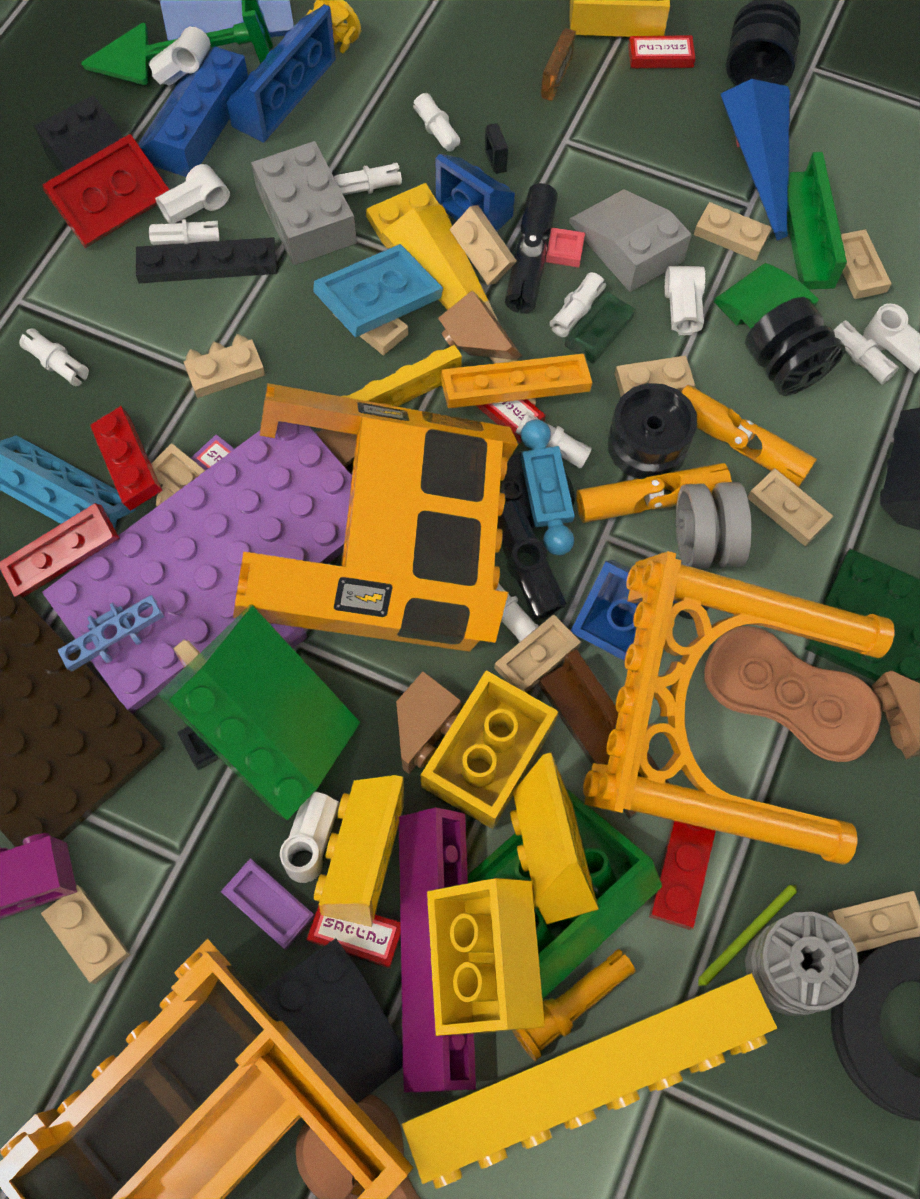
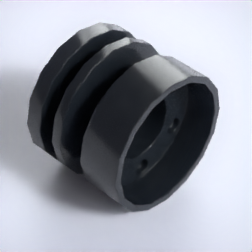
(764, 42)
(794, 346)

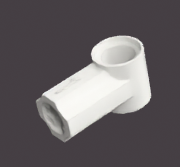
(180, 57)
(200, 191)
(685, 289)
(893, 333)
(311, 834)

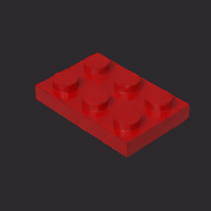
(106, 190)

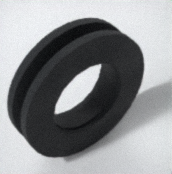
(858, 1031)

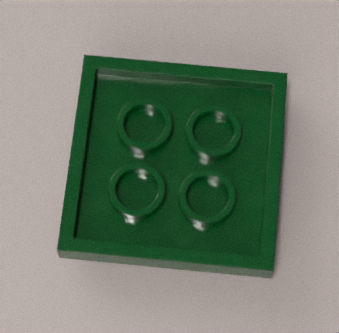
(878, 589)

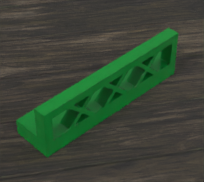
(814, 226)

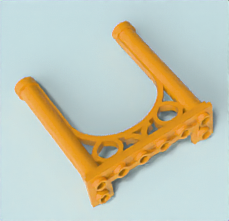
(617, 787)

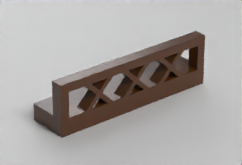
(584, 709)

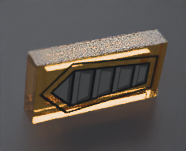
(558, 64)

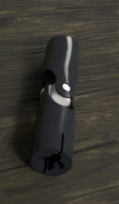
(535, 230)

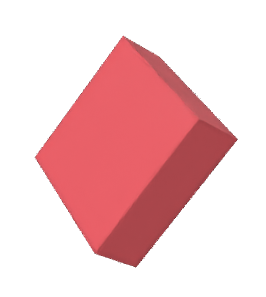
(565, 247)

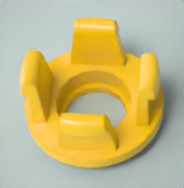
(340, 12)

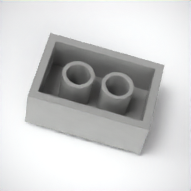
(304, 202)

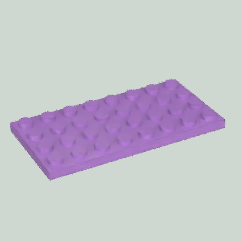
(261, 498)

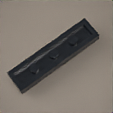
(206, 260)

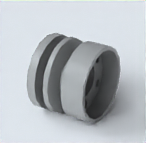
(776, 967)

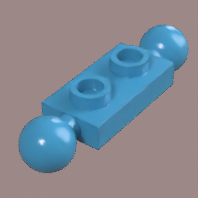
(547, 487)

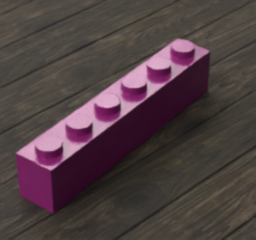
(430, 859)

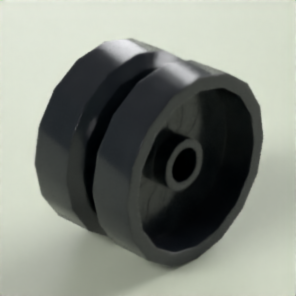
(651, 430)

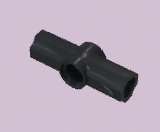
(534, 581)

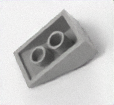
(633, 237)

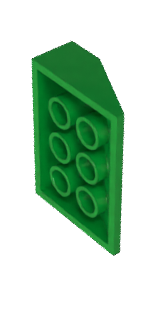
(262, 712)
(621, 882)

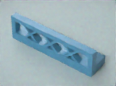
(53, 490)

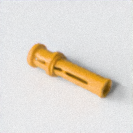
(564, 1010)

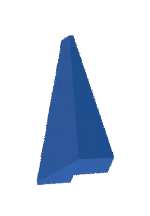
(761, 126)

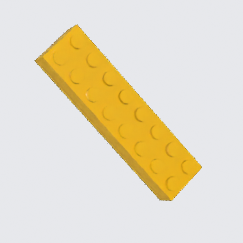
(587, 1078)

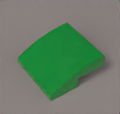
(759, 294)

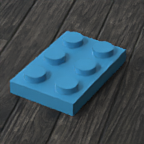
(377, 290)

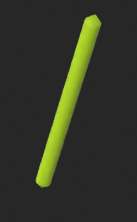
(740, 942)

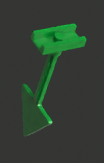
(130, 53)

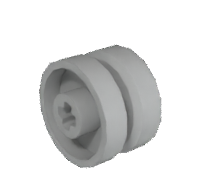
(713, 525)

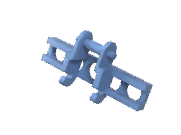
(118, 617)

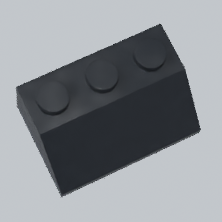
(902, 483)

